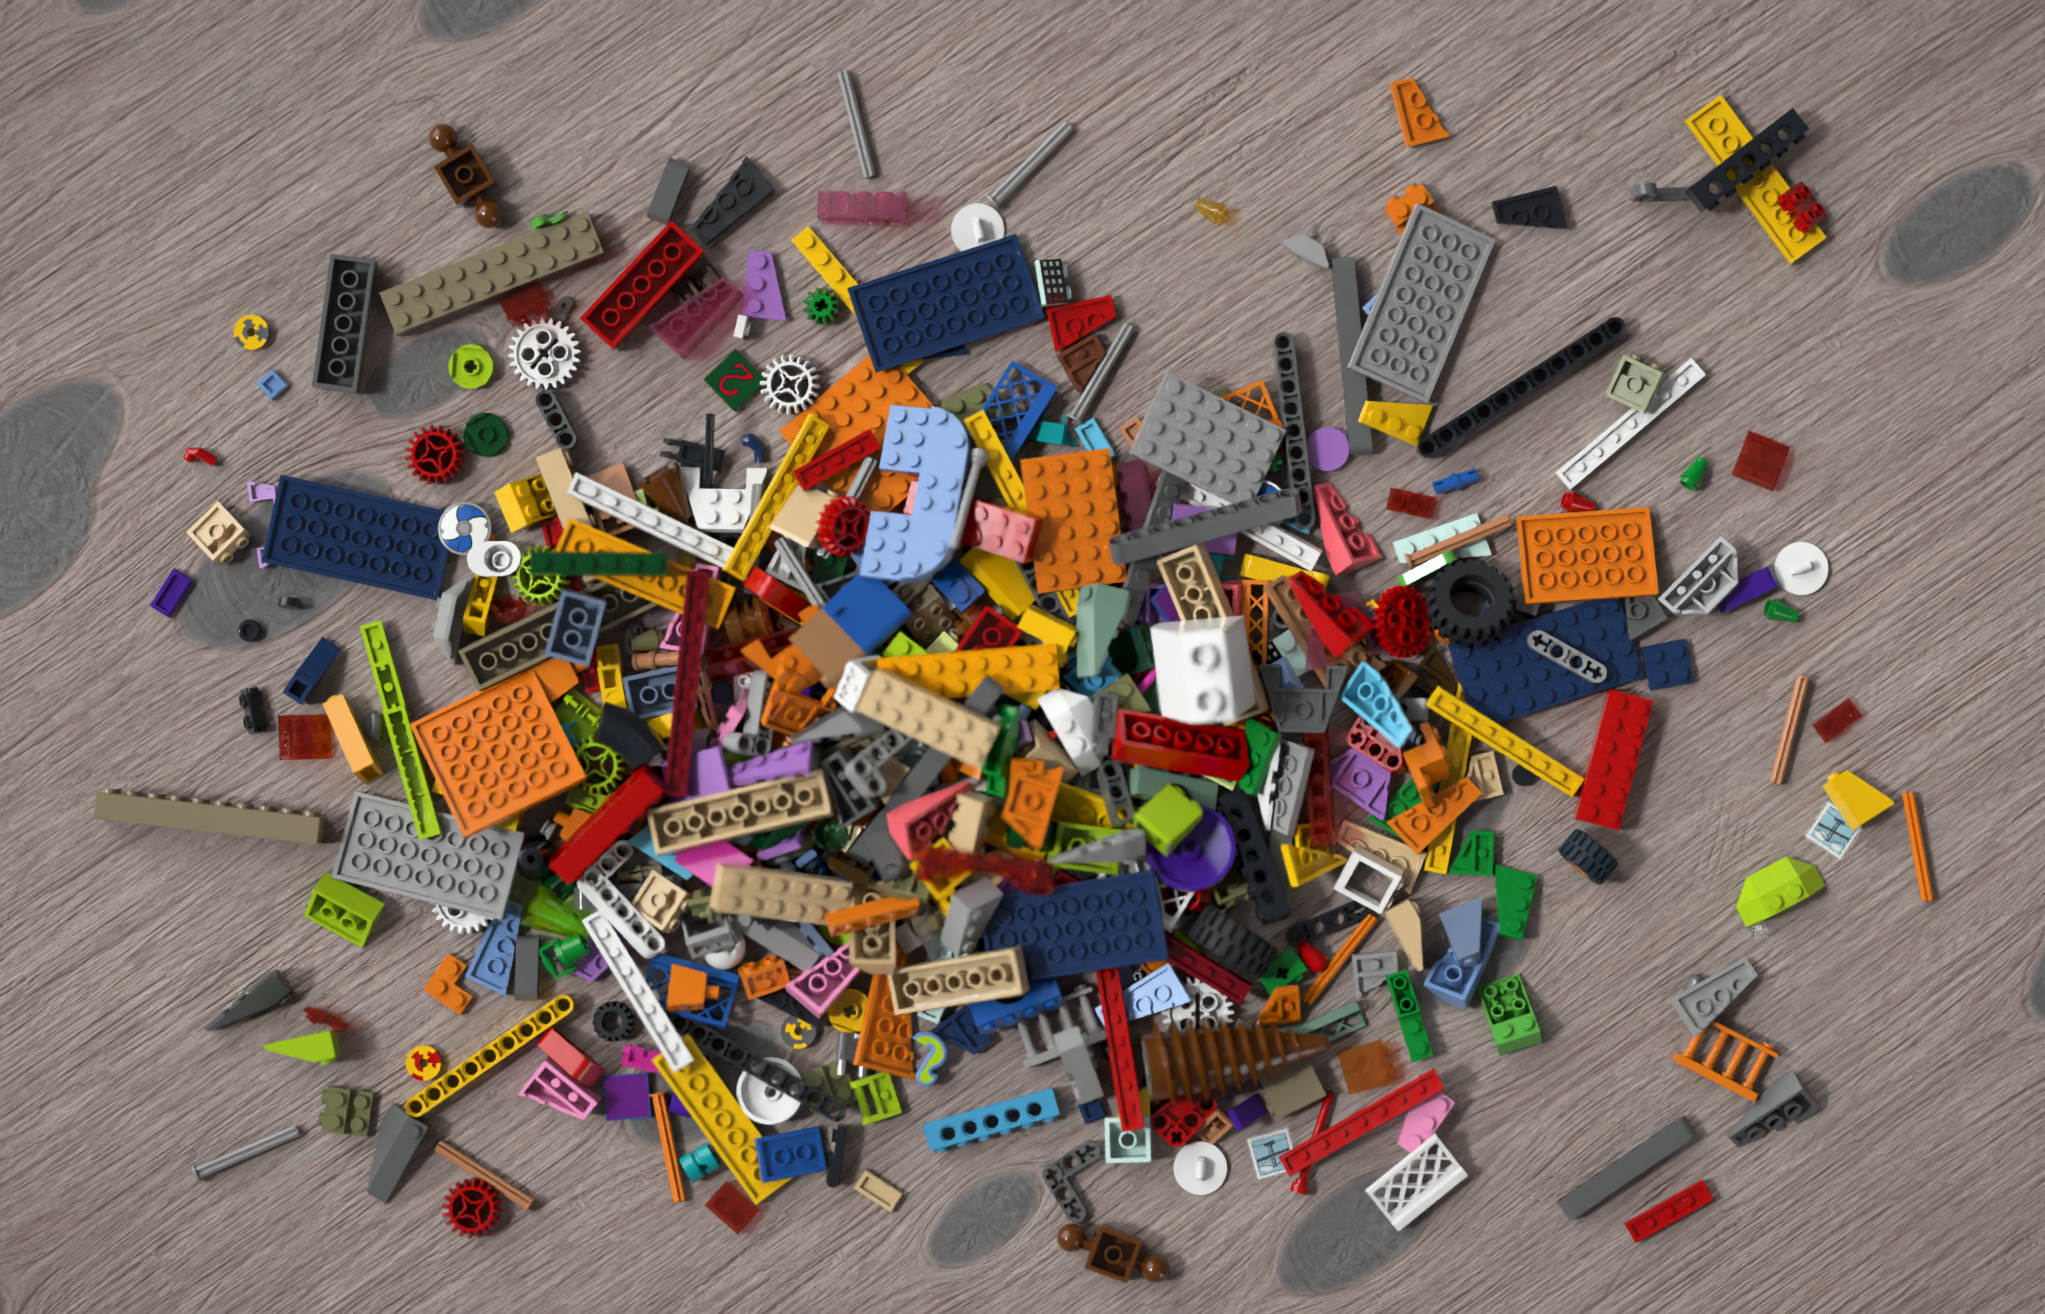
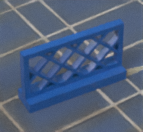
(1030, 417)
(714, 977)

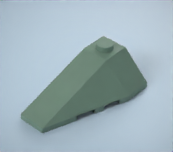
(1098, 617)

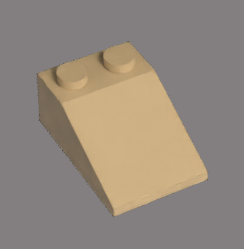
(1406, 926)

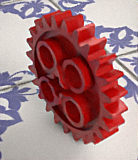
(1402, 621)

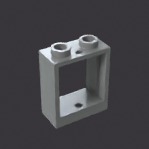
(708, 941)

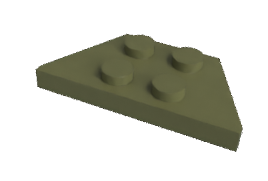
(971, 402)

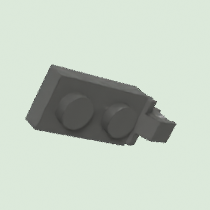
(1104, 721)

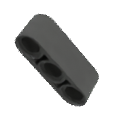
(668, 191)
(551, 410)
(1117, 783)
(527, 968)

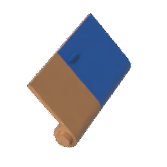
(850, 627)

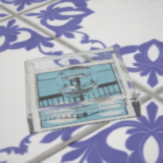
(1832, 832)
(1265, 1152)

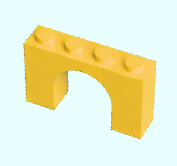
(1051, 631)

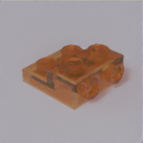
(1366, 1066)

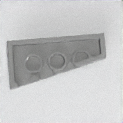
(1295, 768)
(1710, 997)

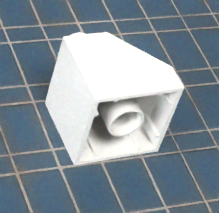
(1203, 669)

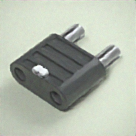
(846, 1051)

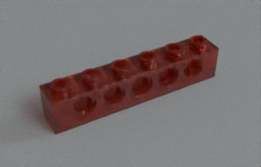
(1320, 791)

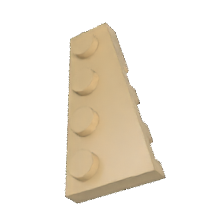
(1385, 847)

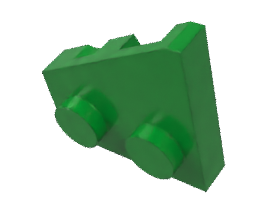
(1475, 855)

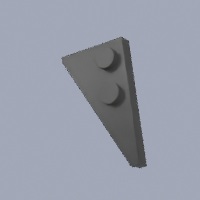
(1642, 615)

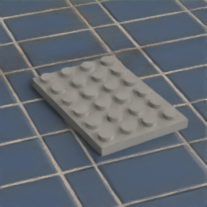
(1206, 440)

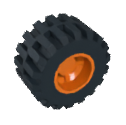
(1588, 856)

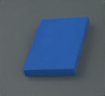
(790, 1154)

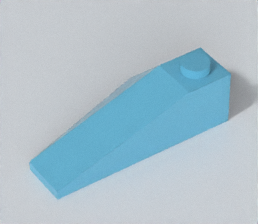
(1374, 702)

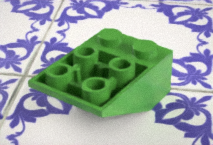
(1509, 1014)

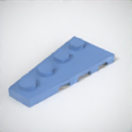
(496, 952)

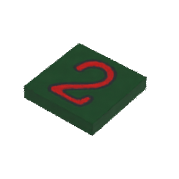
(734, 380)

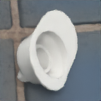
(493, 558)

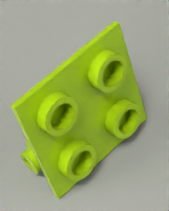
(580, 709)

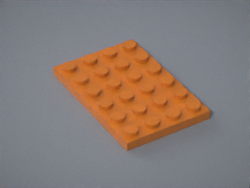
(1079, 518)
(1587, 556)

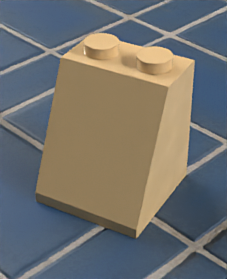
(800, 515)
(1048, 750)

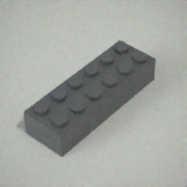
(345, 324)

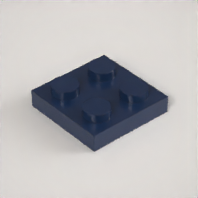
(1667, 664)

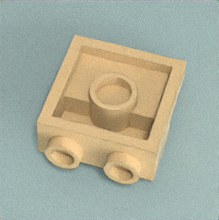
(219, 534)
(661, 902)

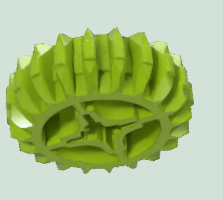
(530, 592)
(581, 751)

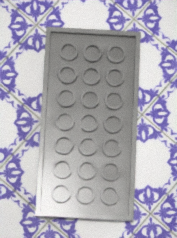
(1421, 303)
(385, 854)

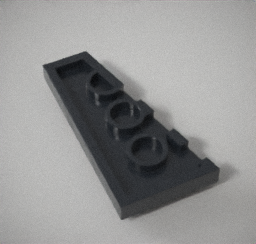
(738, 197)

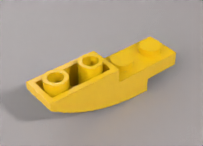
(611, 674)

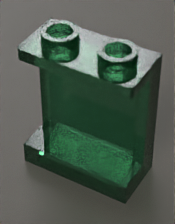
(1132, 650)

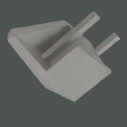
(1307, 249)

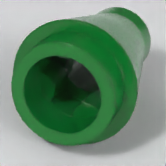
(1693, 474)
(1779, 611)

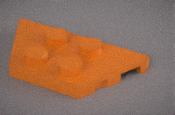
(1031, 803)

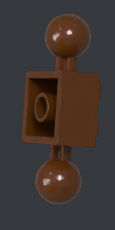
(465, 176)
(1113, 1253)

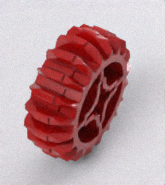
(425, 458)
(850, 525)
(455, 1218)

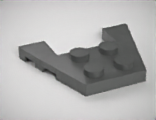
(1302, 708)

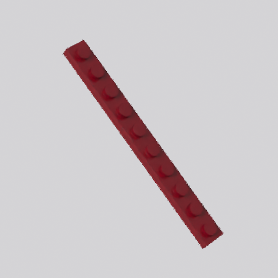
(686, 683)
(1192, 960)

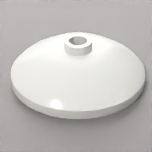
(755, 1098)

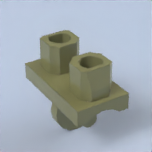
(701, 906)

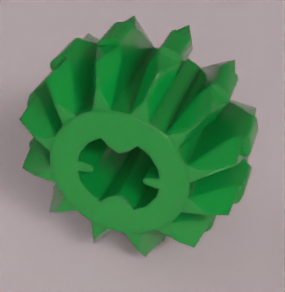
(817, 300)

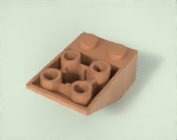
(619, 481)

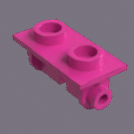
(639, 1059)

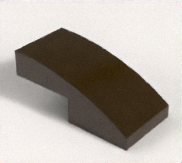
(696, 283)

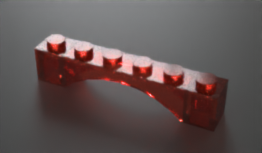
(1030, 876)

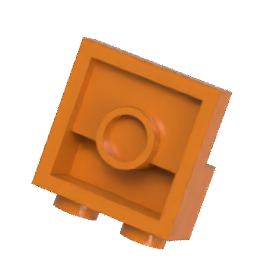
(1400, 208)

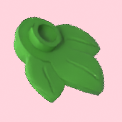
(544, 221)

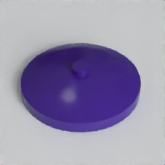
(1200, 858)

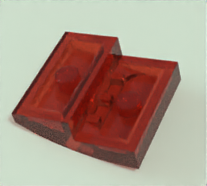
(1760, 461)

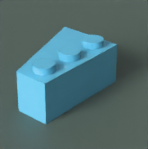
(644, 842)

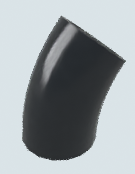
(628, 735)

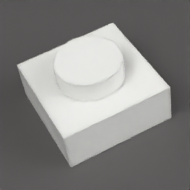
(742, 327)

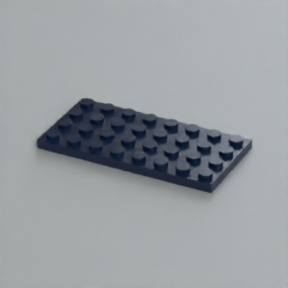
(945, 303)
(356, 537)
(1515, 680)
(1082, 925)

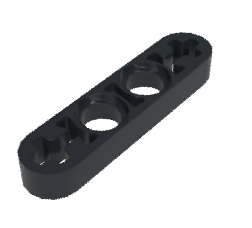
(1325, 919)

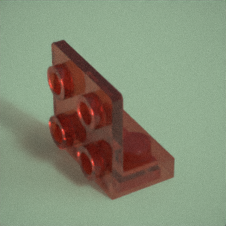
(525, 304)
(304, 737)

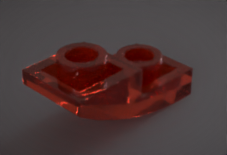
(1411, 503)
(1837, 720)
(320, 1015)

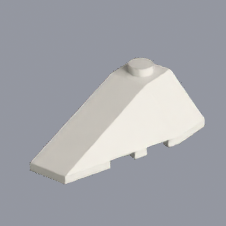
(1267, 791)

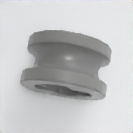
(548, 829)

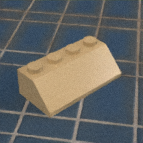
(872, 947)

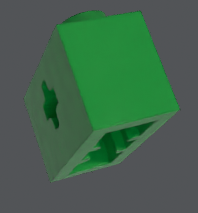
(1288, 960)

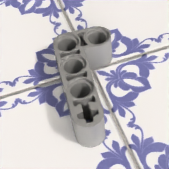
(755, 738)
(869, 765)

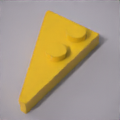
(1308, 864)

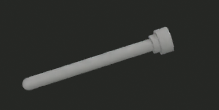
(978, 460)

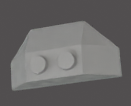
(1704, 581)
(449, 623)

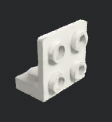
(855, 682)

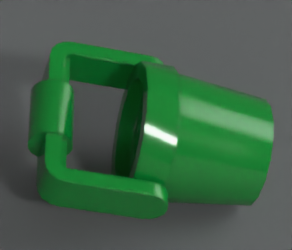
(568, 951)

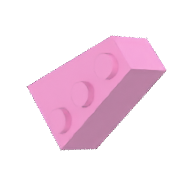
(560, 1090)

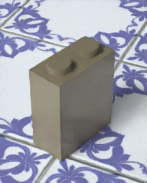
(1291, 1088)

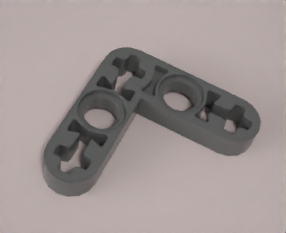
(1648, 192)
(1064, 1172)

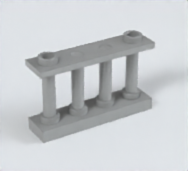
(1095, 1034)

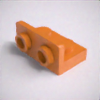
(764, 976)

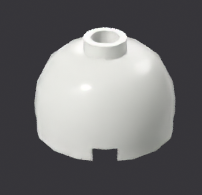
(730, 956)

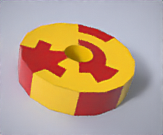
(413, 1062)

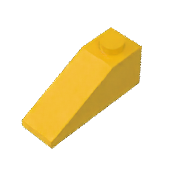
(479, 605)

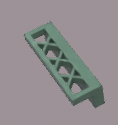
(1330, 1017)

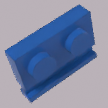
(958, 586)

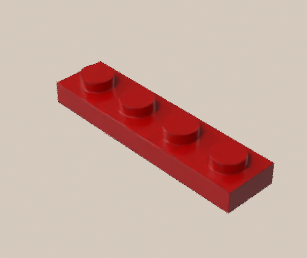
(836, 460)
(1668, 1211)

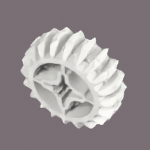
(798, 378)

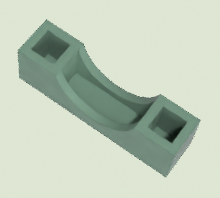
(1146, 783)

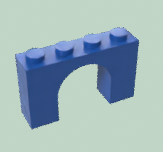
(992, 1015)

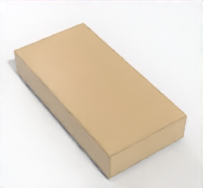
(878, 1190)

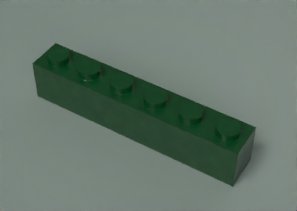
(598, 564)

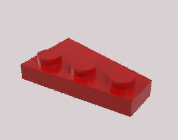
(1078, 319)

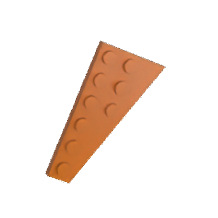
(884, 1036)

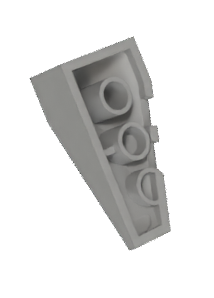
(1114, 848)

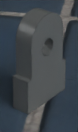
(558, 313)

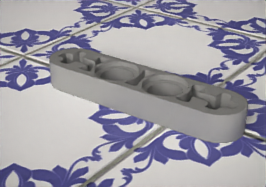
(1565, 659)

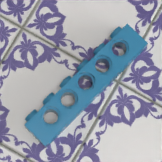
(1048, 1113)

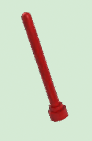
(1301, 1184)

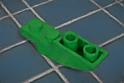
(998, 761)
(1409, 1016)

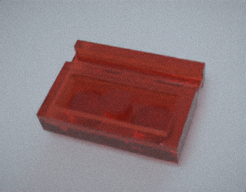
(732, 1207)

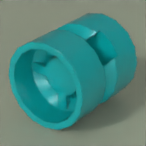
(700, 1162)

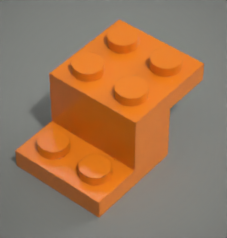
(1428, 764)

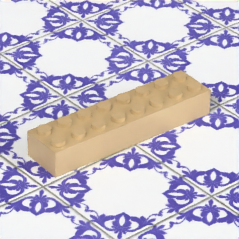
(1200, 595)
(740, 813)

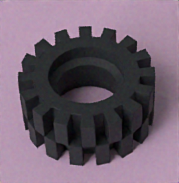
(599, 1021)

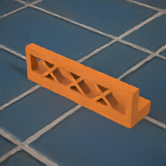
(1247, 611)
(870, 914)

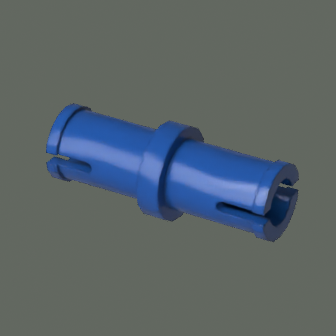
(1455, 481)

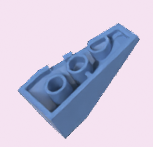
(1459, 984)

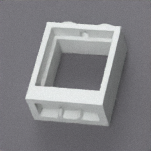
(1377, 863)

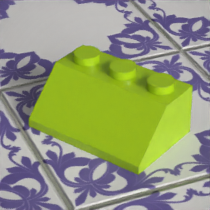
(343, 909)

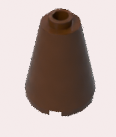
(668, 493)

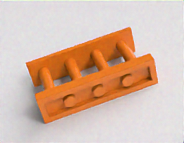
(1726, 1078)

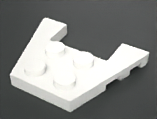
(720, 508)

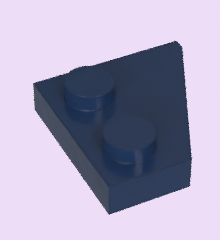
(962, 1031)

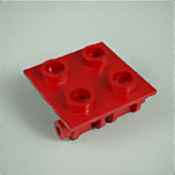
(1804, 204)

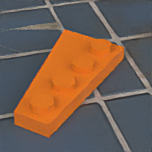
(1421, 825)

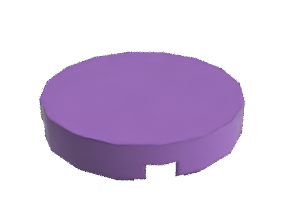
(1327, 449)

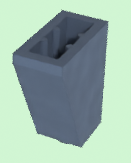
(1464, 931)

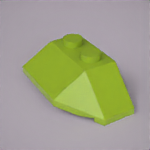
(1776, 889)

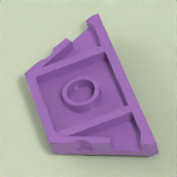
(1362, 781)

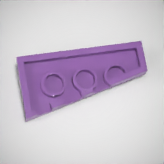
(779, 763)

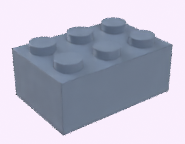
(576, 627)
(651, 692)

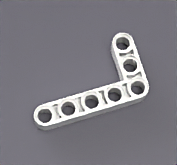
(619, 902)

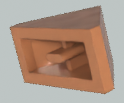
(1214, 1127)

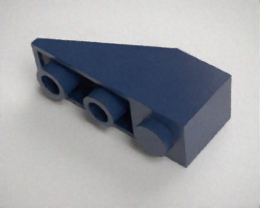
(311, 671)

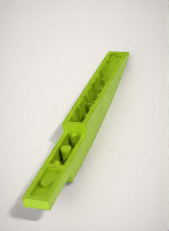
(400, 732)

